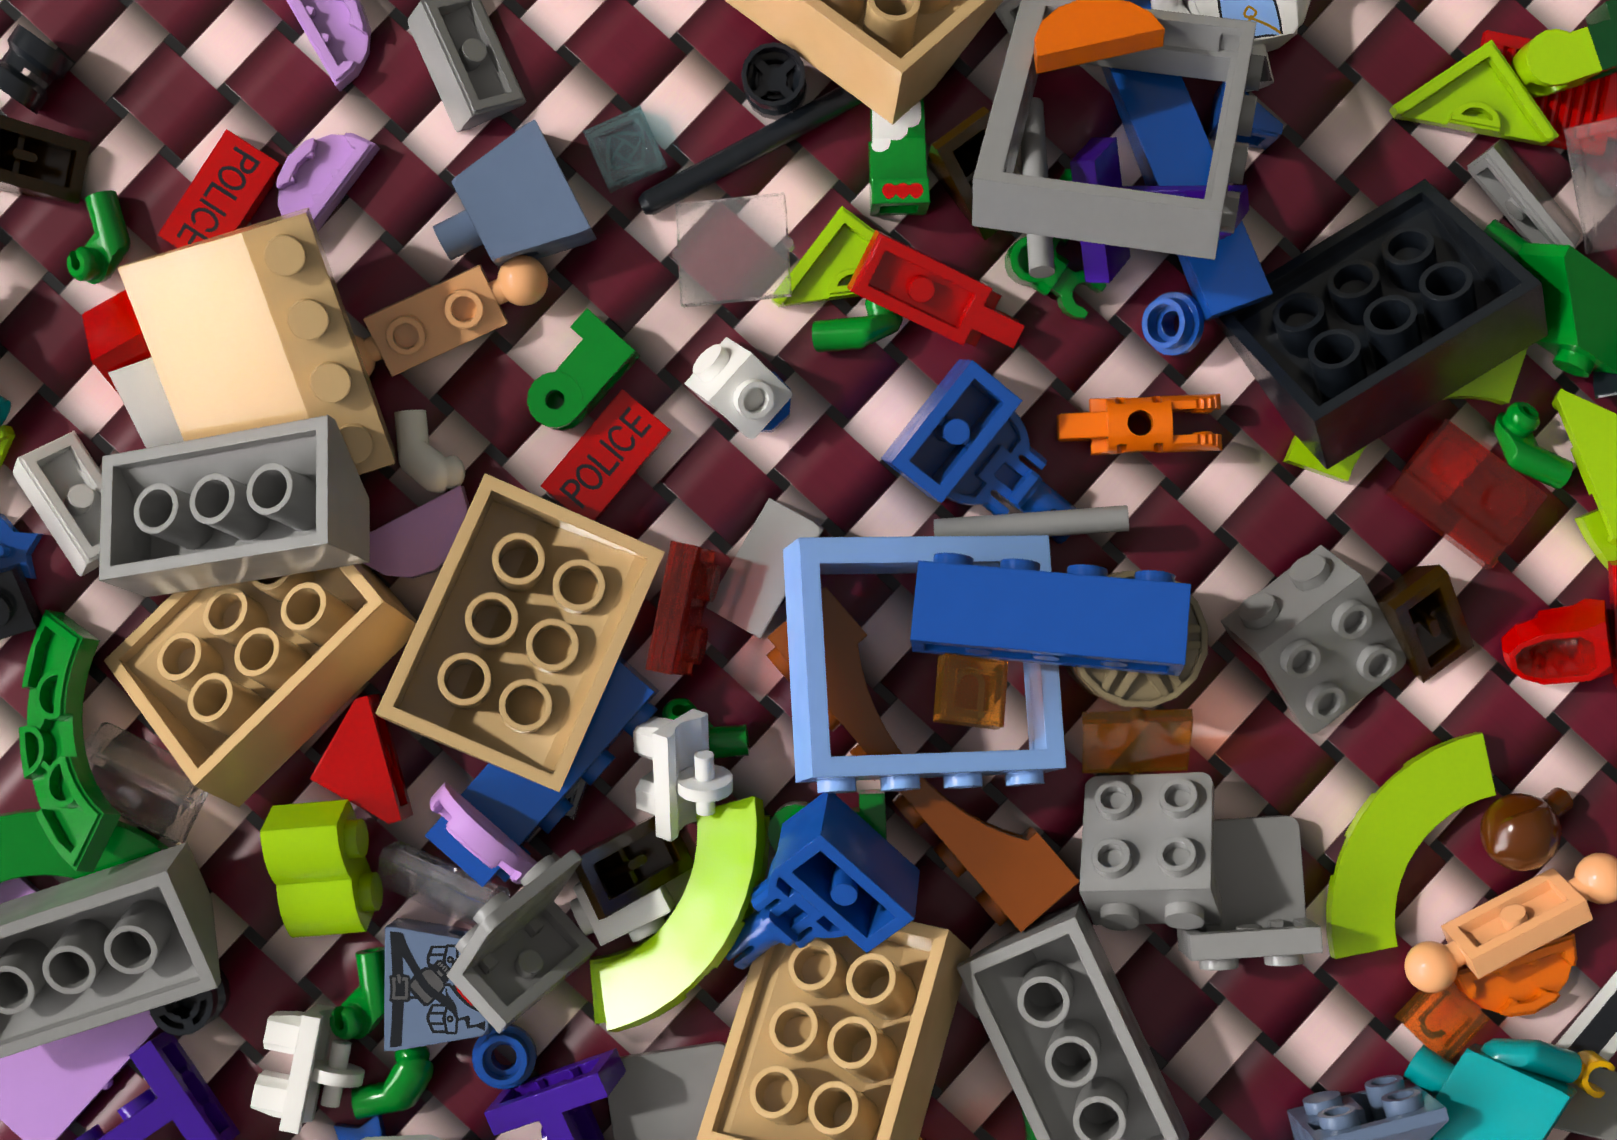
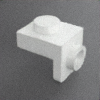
(738, 387)
(637, 919)

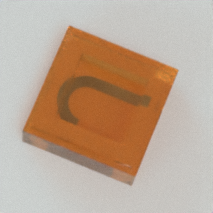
(970, 691)
(1442, 1020)

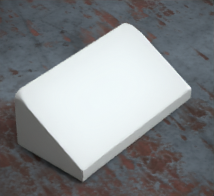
(67, 495)

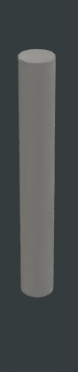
(1035, 164)
(1038, 523)

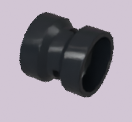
(39, 58)
(768, 71)
(203, 1006)

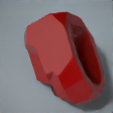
(1561, 644)

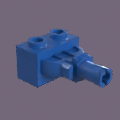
(970, 444)
(829, 882)

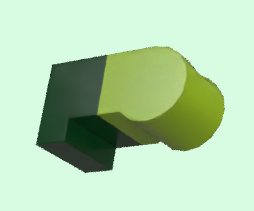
(1566, 59)

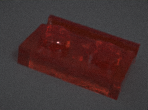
(1466, 494)
(677, 631)

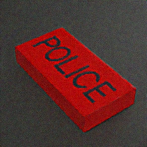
(222, 193)
(606, 457)

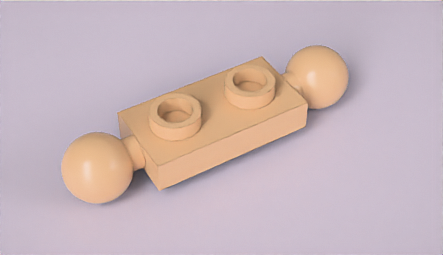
(449, 314)
(1513, 923)

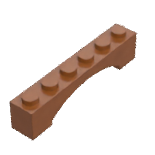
(1014, 869)

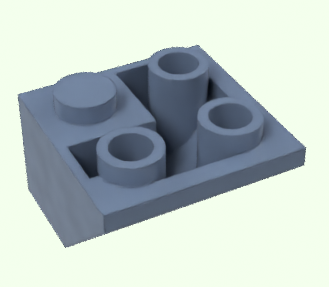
(1383, 1111)

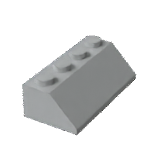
(232, 509)
(105, 948)
(1069, 1034)

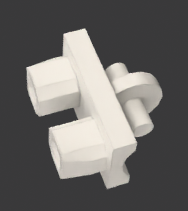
(682, 774)
(297, 1094)

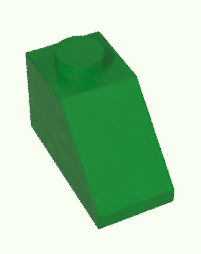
(1578, 308)

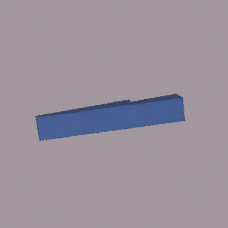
(1176, 152)

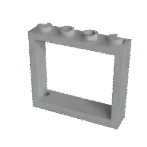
(1113, 215)

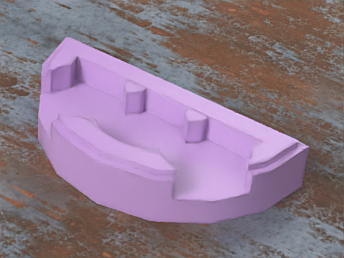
(338, 35)
(322, 174)
(419, 539)
(480, 834)

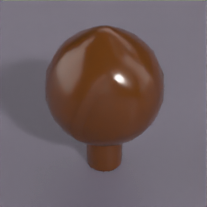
(1524, 829)

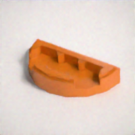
(1093, 32)
(1525, 983)

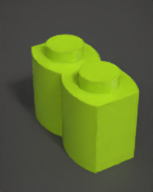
(320, 868)

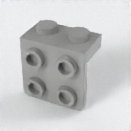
(1318, 638)
(1149, 851)
(1261, 894)
(521, 945)
(664, 1092)

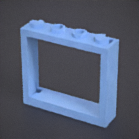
(803, 565)

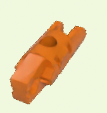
(1109, 431)

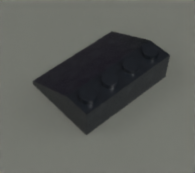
(1385, 322)

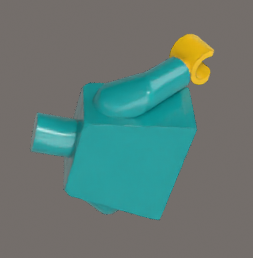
(1505, 1087)

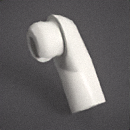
(420, 459)

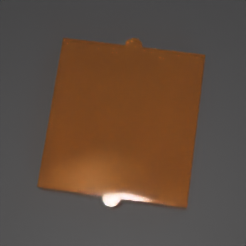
(1136, 740)

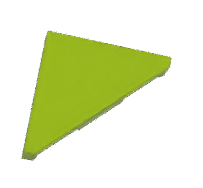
(1480, 98)
(829, 262)
(1594, 451)

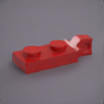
(931, 293)

